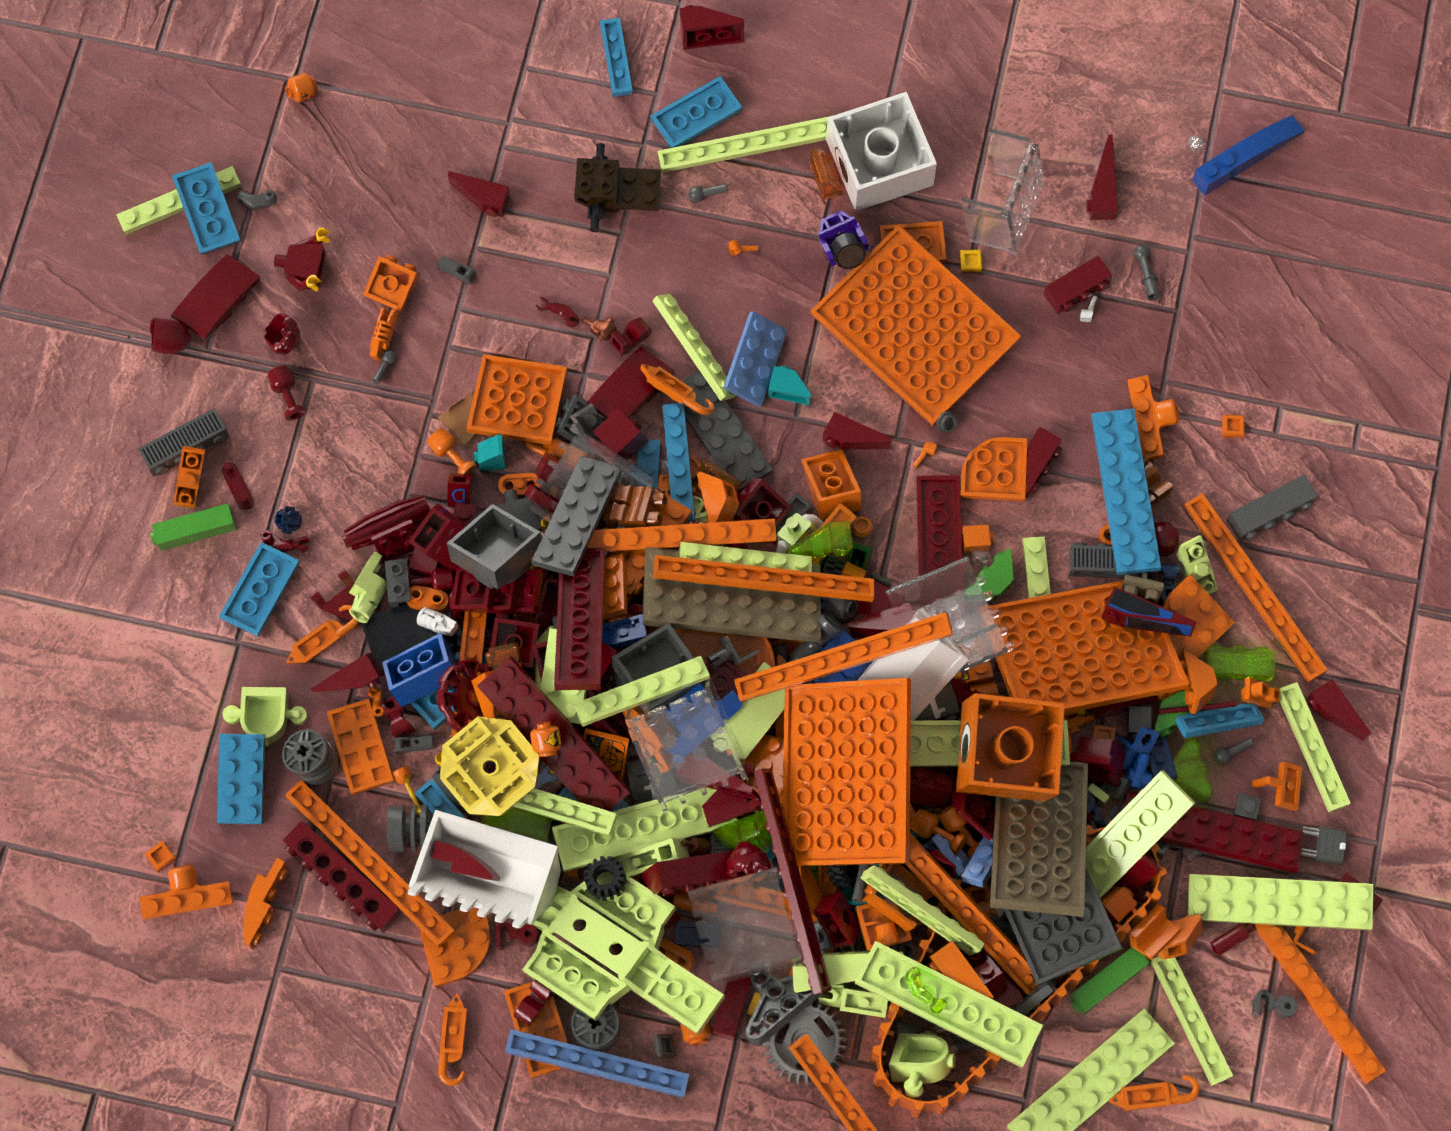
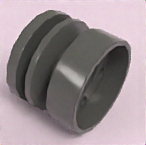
(310, 757)
(407, 828)
(601, 1037)

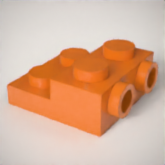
(391, 282)

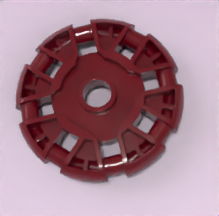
(461, 696)

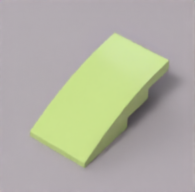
(756, 717)

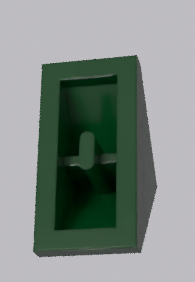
(860, 555)

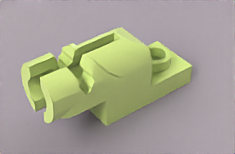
(367, 590)
(855, 1000)

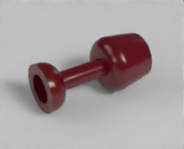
(282, 381)
(441, 579)

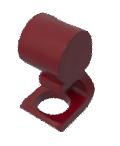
(399, 726)
(526, 934)

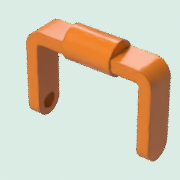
(1299, 932)

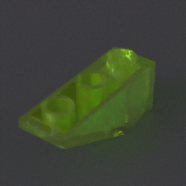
(829, 538)

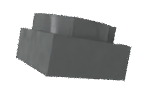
(495, 547)
(650, 655)

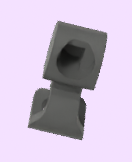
(1283, 1006)

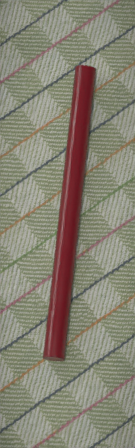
(1206, 707)

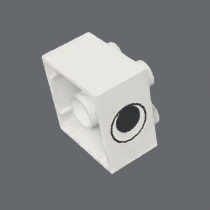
(881, 151)

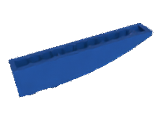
(1245, 154)

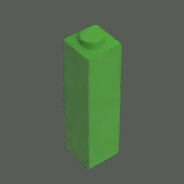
(193, 527)
(1108, 981)

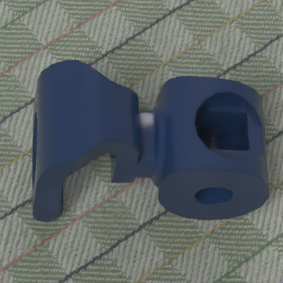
(1169, 577)
(1096, 811)

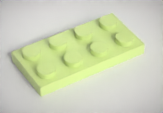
(563, 699)

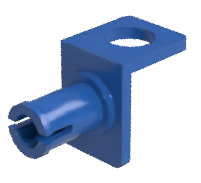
(1134, 747)

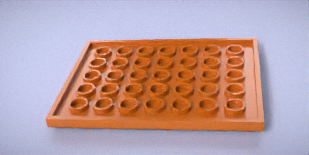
(915, 325)
(1078, 657)
(848, 771)

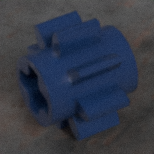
(288, 520)

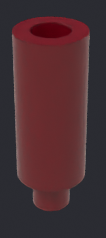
(1231, 938)

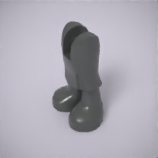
(830, 628)

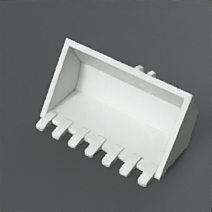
(927, 666)
(525, 867)

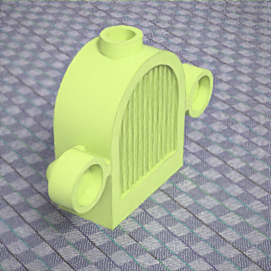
(265, 712)
(920, 1061)

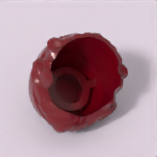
(282, 334)
(746, 860)

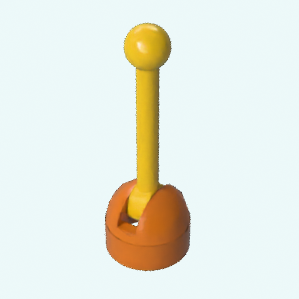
(403, 776)

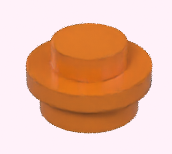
(861, 527)

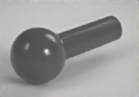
(697, 194)
(389, 358)
(1223, 755)

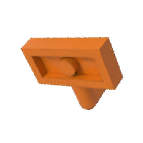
(1287, 785)

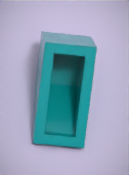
(788, 386)
(491, 454)

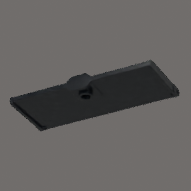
(397, 630)

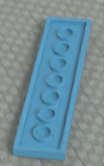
(1125, 492)

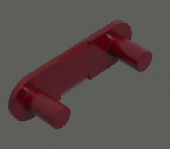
(237, 486)

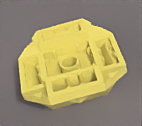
(465, 762)

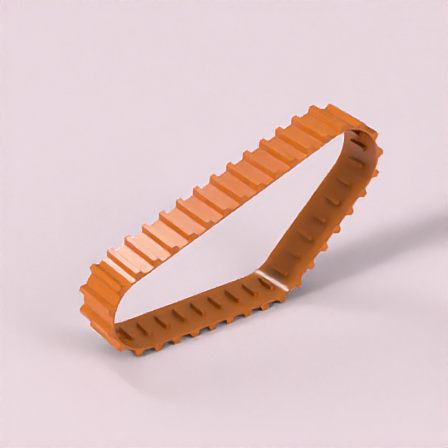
(940, 1104)

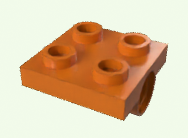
(879, 928)

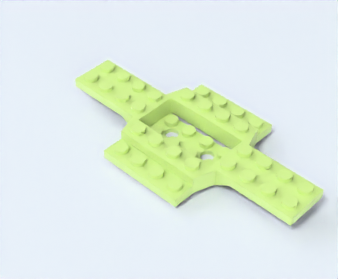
(638, 966)

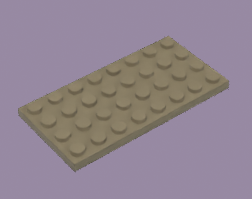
(728, 608)
(1042, 849)

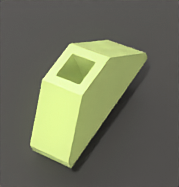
(1195, 561)

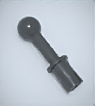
(1149, 281)

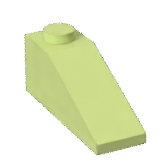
(642, 859)

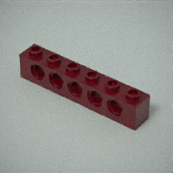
(302, 836)

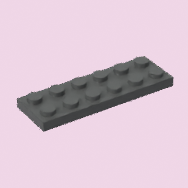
(724, 434)
(576, 516)

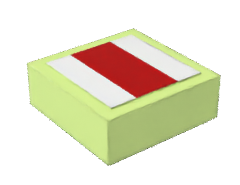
(1100, 796)

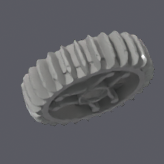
(800, 1025)

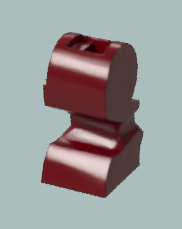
(634, 333)
(533, 1004)

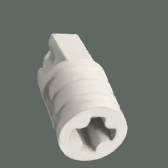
(436, 622)

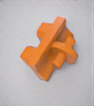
(1259, 693)

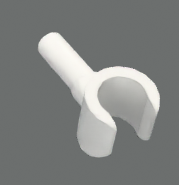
(1086, 315)

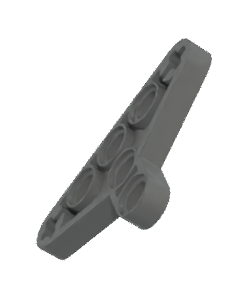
(774, 1006)

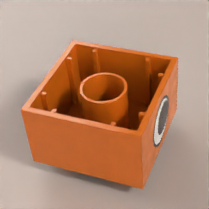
(1010, 747)

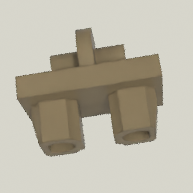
(1143, 587)

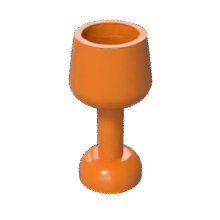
(443, 444)
(954, 822)
(926, 824)

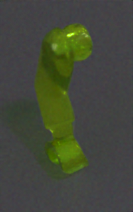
(918, 991)

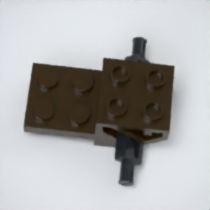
(608, 187)

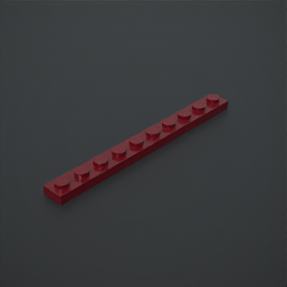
(794, 888)

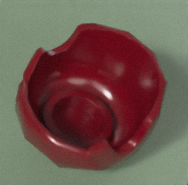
(1167, 538)

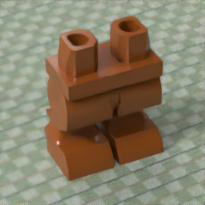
(1156, 489)
(634, 507)

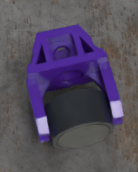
(843, 240)

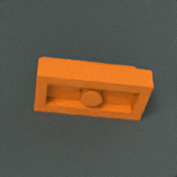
(1153, 933)

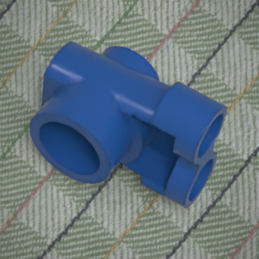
(1138, 775)

